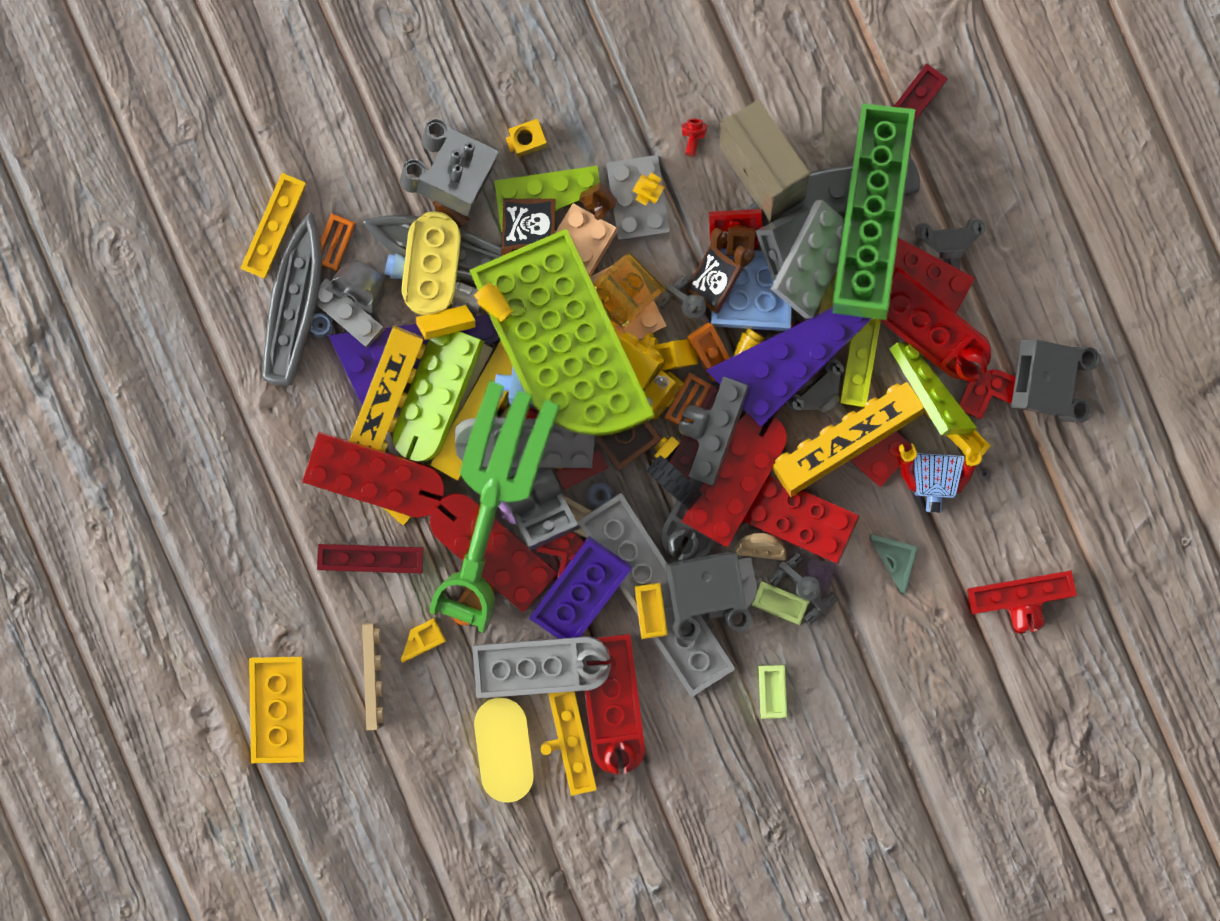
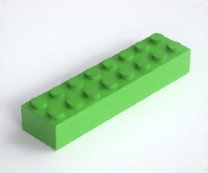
(873, 211)

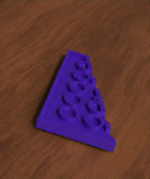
(787, 361)
(362, 362)

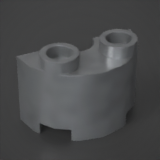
(360, 283)

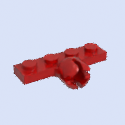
(1022, 598)

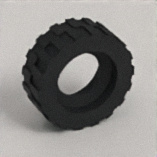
(674, 482)

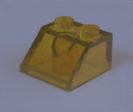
(627, 289)

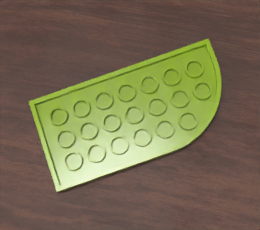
(564, 338)

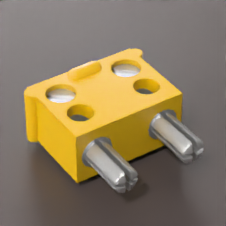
(662, 391)

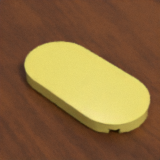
(431, 263)
(504, 749)

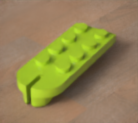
(435, 395)

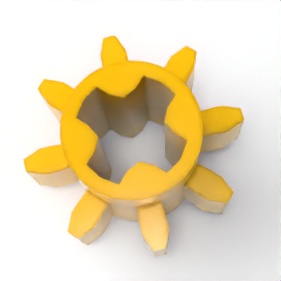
(648, 189)

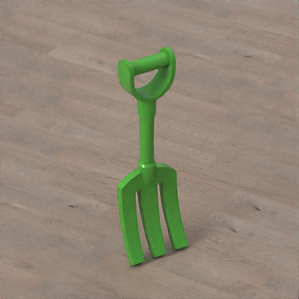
(494, 487)

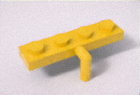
(571, 742)

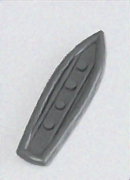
(834, 186)
(393, 234)
(292, 303)

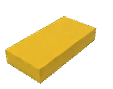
(445, 322)
(651, 610)

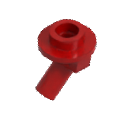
(694, 129)

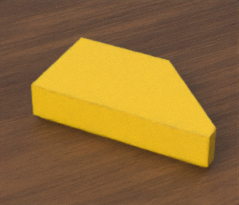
(422, 639)

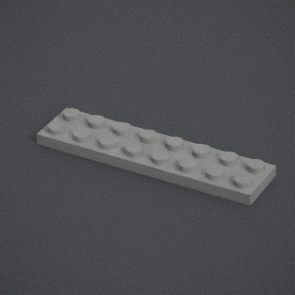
(620, 531)

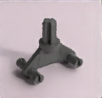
(951, 242)
(692, 306)
(822, 393)
(806, 588)

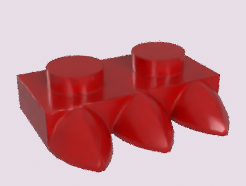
(723, 219)

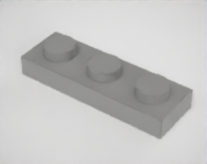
(349, 315)

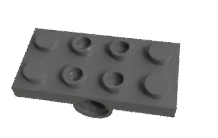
(544, 513)

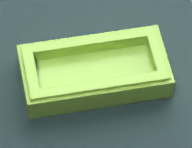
(780, 603)
(772, 691)

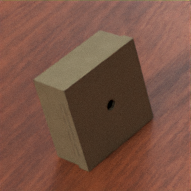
(764, 160)

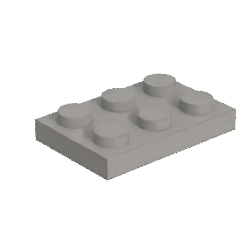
(631, 216)

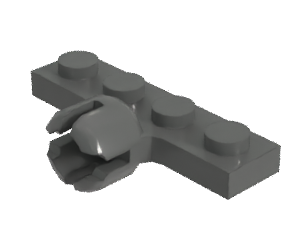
(714, 429)

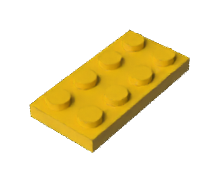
(277, 709)

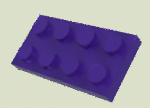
(580, 591)

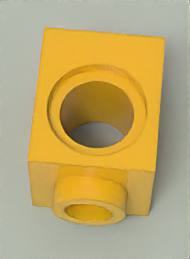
(533, 128)
(676, 354)

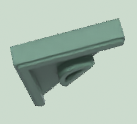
(897, 558)

